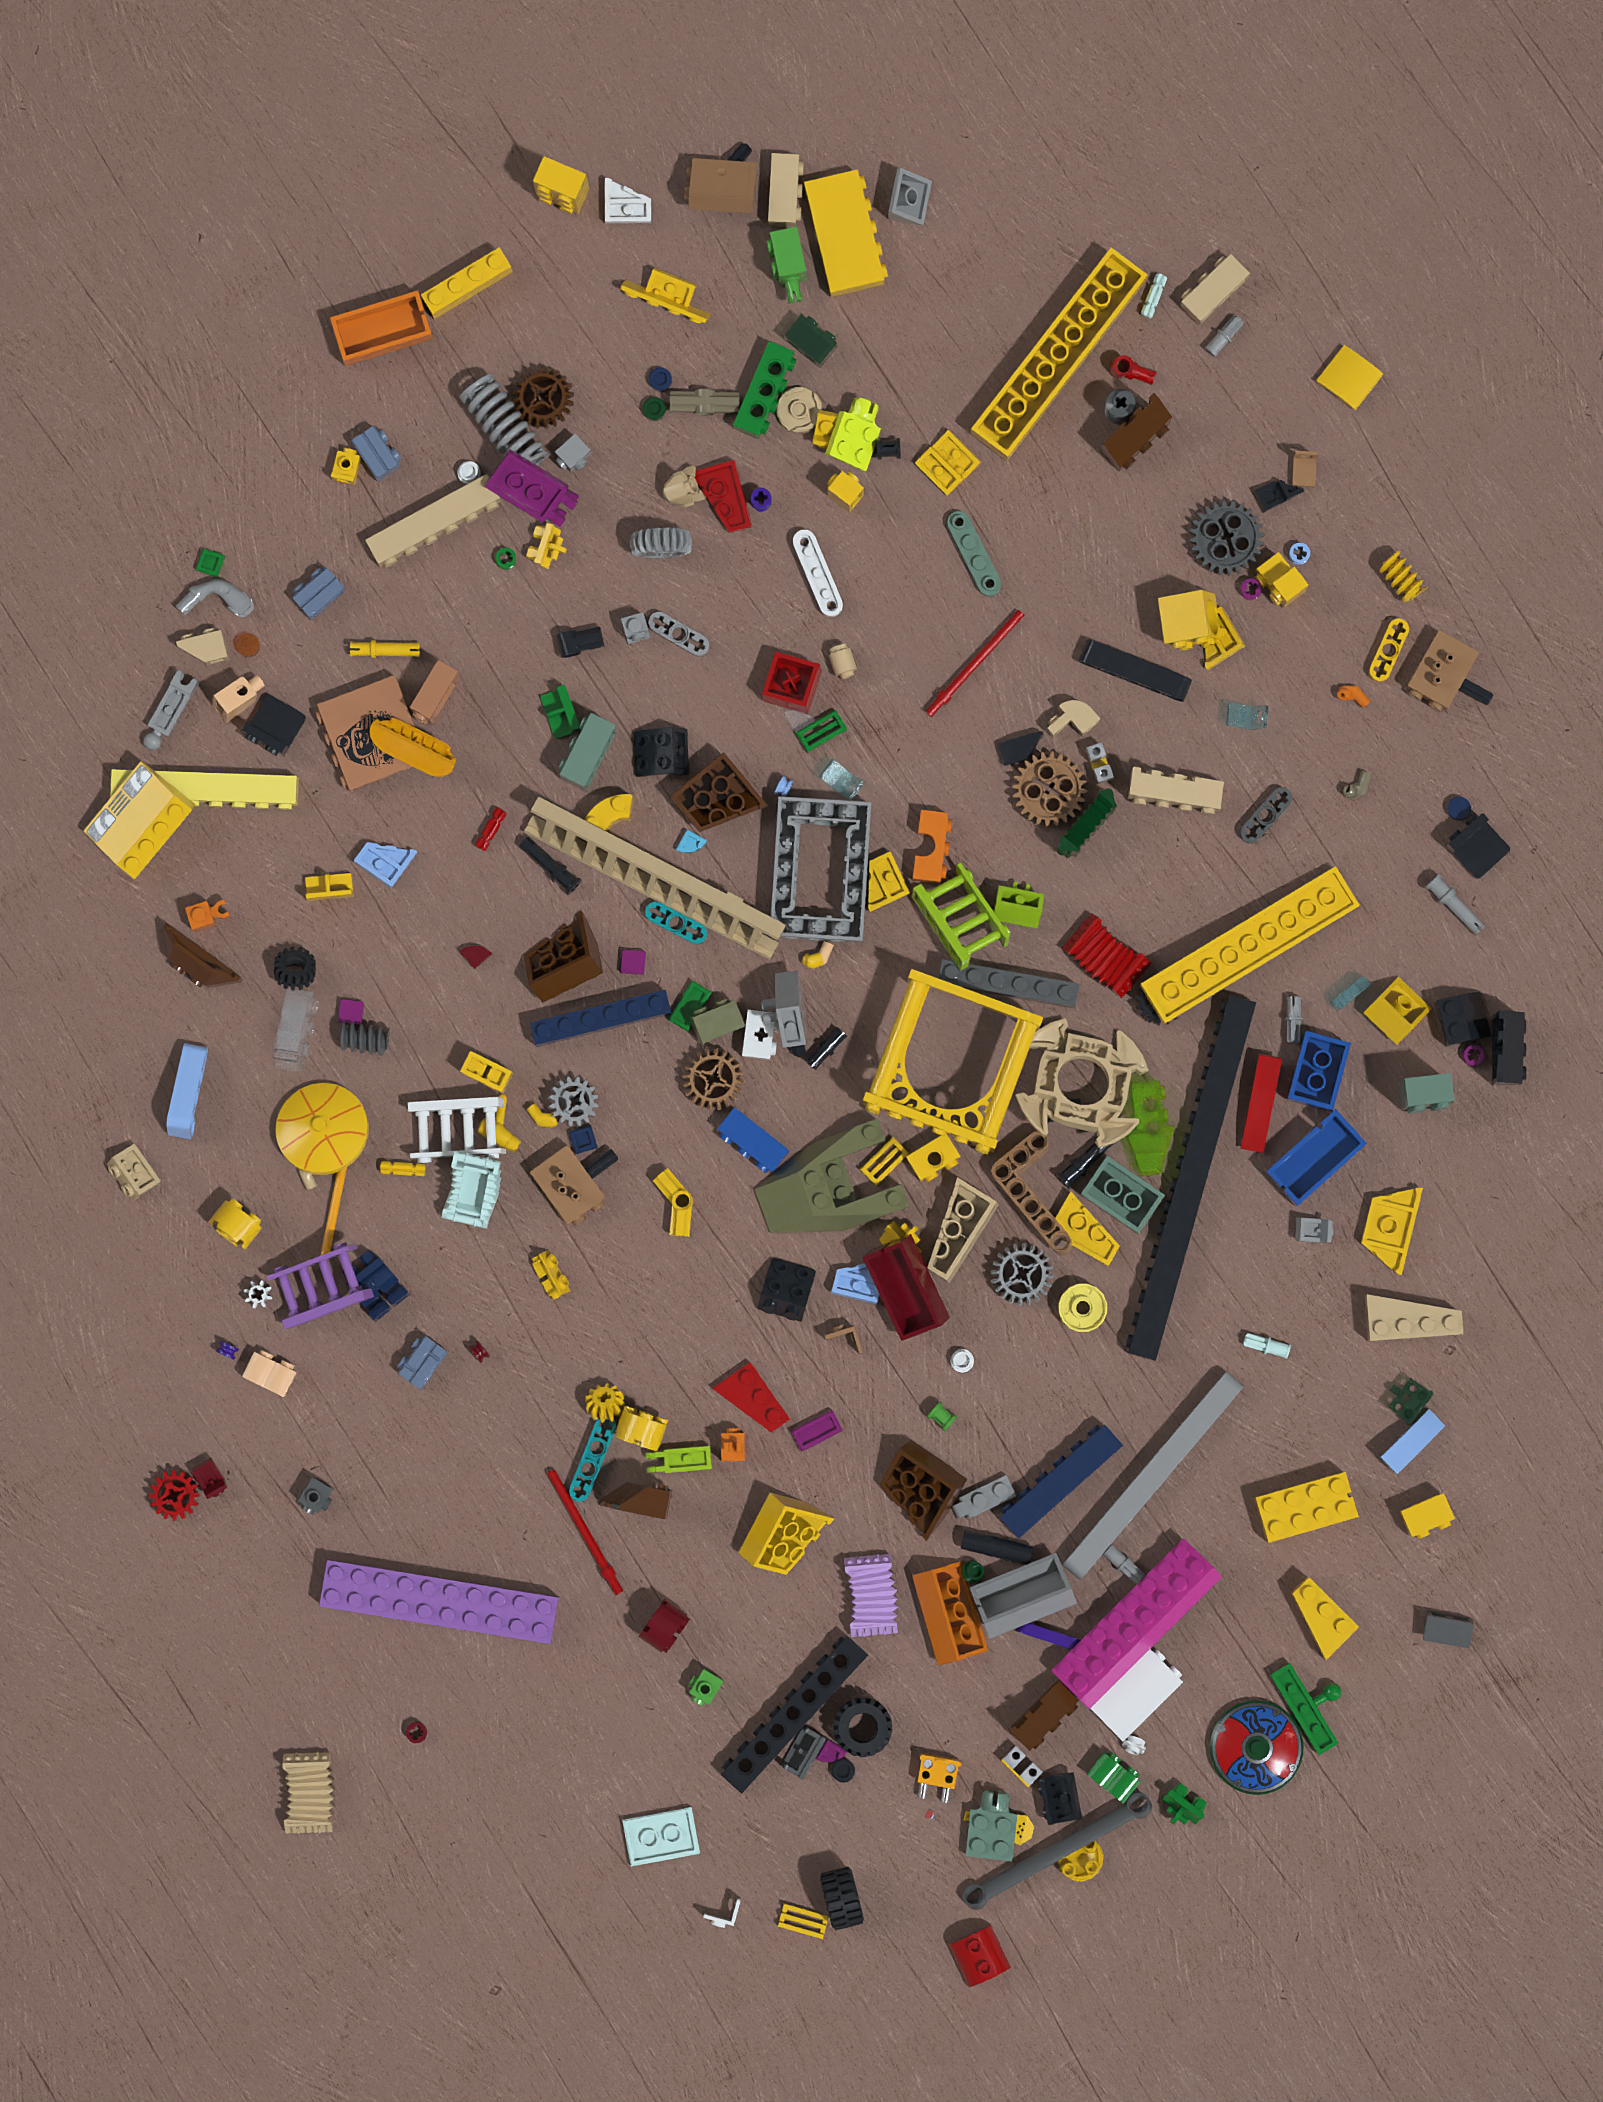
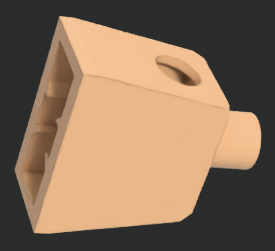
(230, 703)

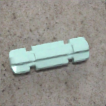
(1153, 295)

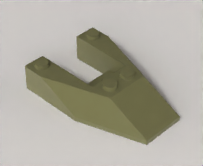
(816, 1191)

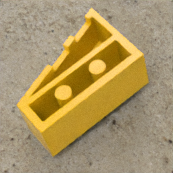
(1324, 1618)

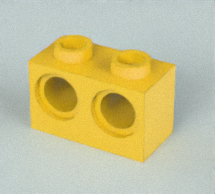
(486, 1072)

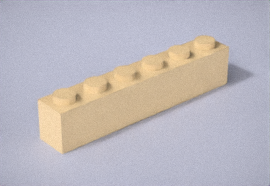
(432, 521)

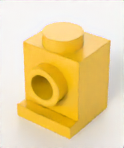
(349, 474)

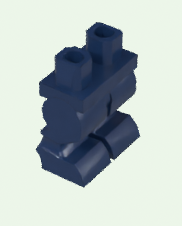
(379, 1276)

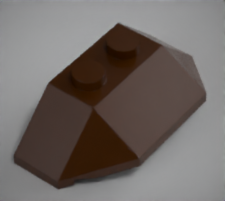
(196, 962)

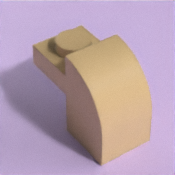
(1074, 712)

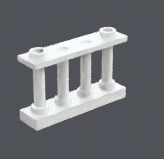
(445, 1109)

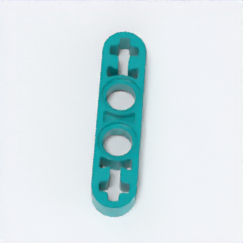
(590, 1457)

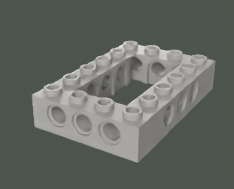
(849, 814)

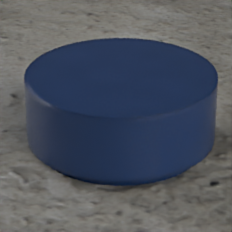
(660, 379)
(1459, 808)

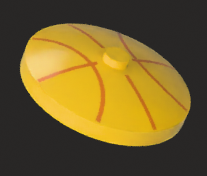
(322, 1128)

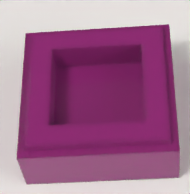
(633, 962)
(350, 1012)

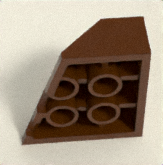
(1137, 435)
(716, 795)
(922, 1486)
(640, 1499)

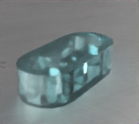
(1350, 993)

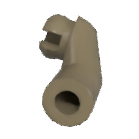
(1358, 789)

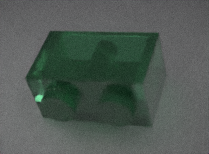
(811, 340)

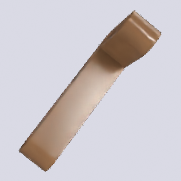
(1027, 1196)

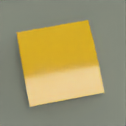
(1349, 377)
(948, 462)

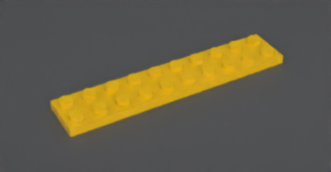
(1249, 945)

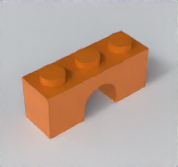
(930, 867)

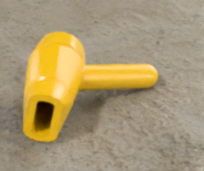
(503, 1136)

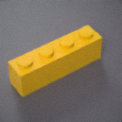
(466, 283)

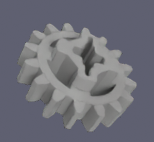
(581, 1107)

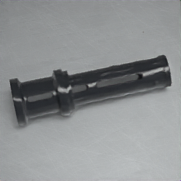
(557, 872)
(1078, 1166)

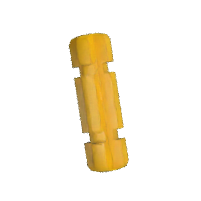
(401, 1168)

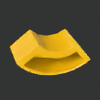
(611, 811)

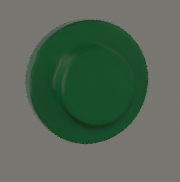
(972, 1572)

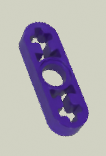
(1048, 1635)

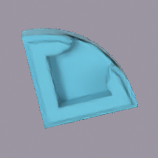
(690, 843)

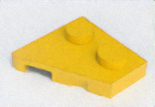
(1227, 646)
(885, 882)

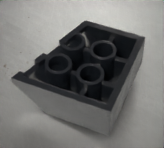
(1508, 1048)

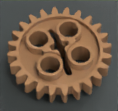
(1061, 772)

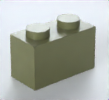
(717, 1020)

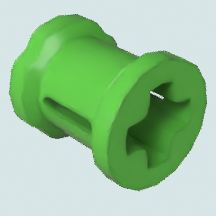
(941, 1416)

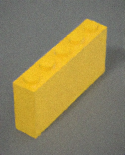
(845, 232)

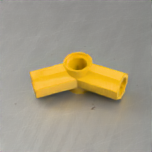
(680, 1217)

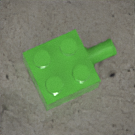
(788, 261)

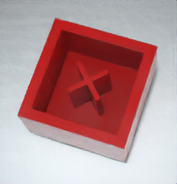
(791, 682)

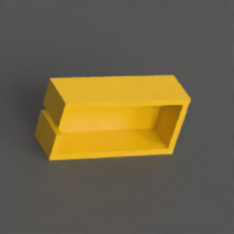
(1306, 1507)

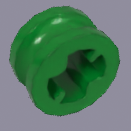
(508, 565)

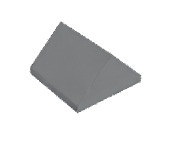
(909, 197)

